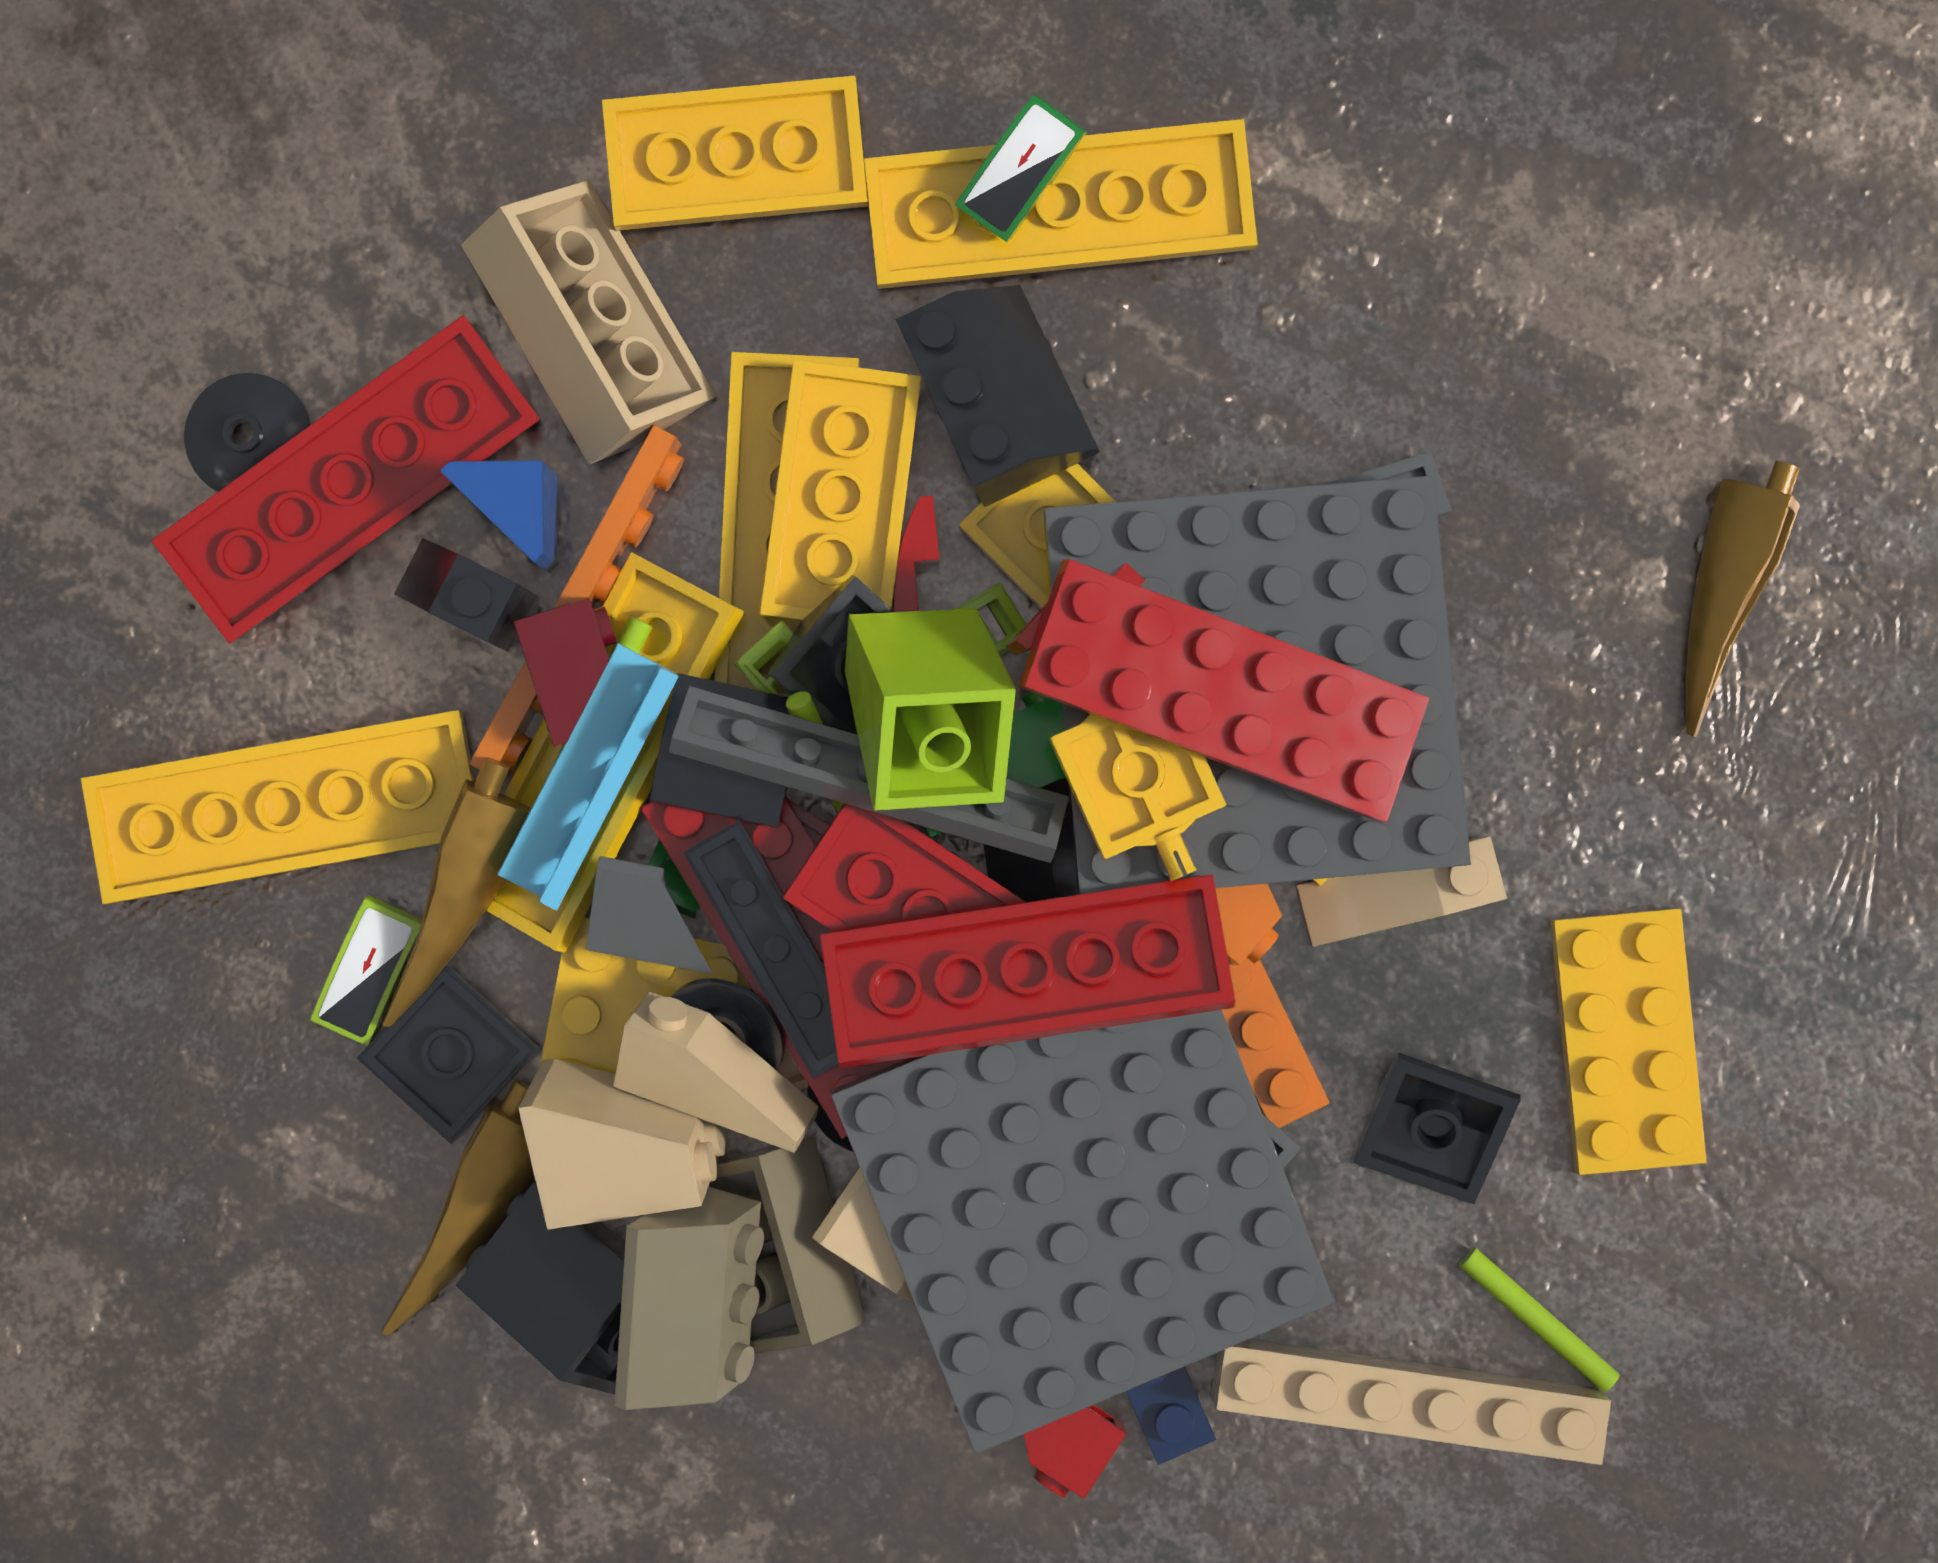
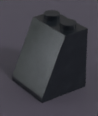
(553, 1291)

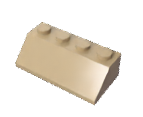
(587, 319)

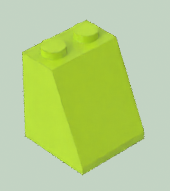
(929, 708)

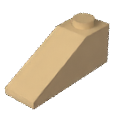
(1383, 901)
(706, 1071)

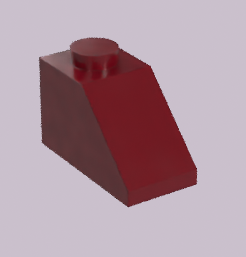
(565, 660)

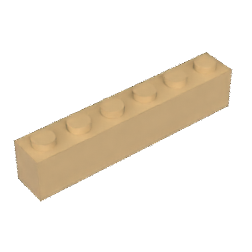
(1412, 1400)

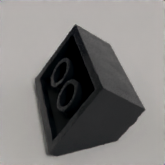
(997, 389)

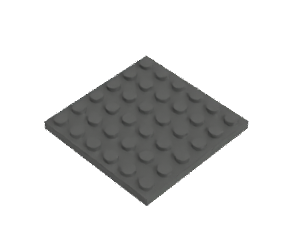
(1331, 572)
(1081, 1212)

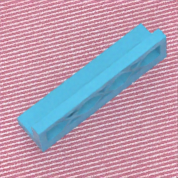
(587, 775)

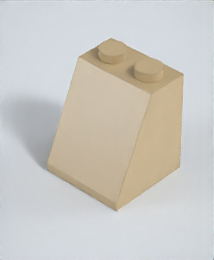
(610, 1151)

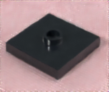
(449, 1054)

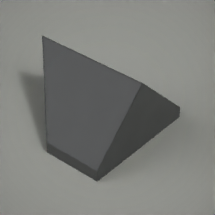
(638, 918)

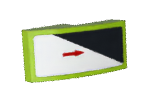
(367, 970)

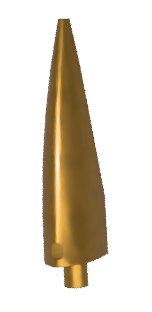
(1737, 561)
(462, 879)
(487, 1179)

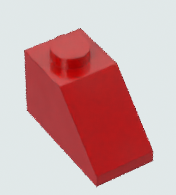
(1074, 1450)

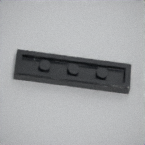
(769, 941)

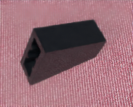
(465, 594)

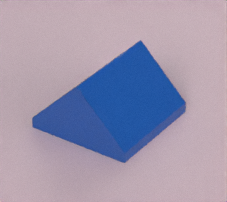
(517, 499)

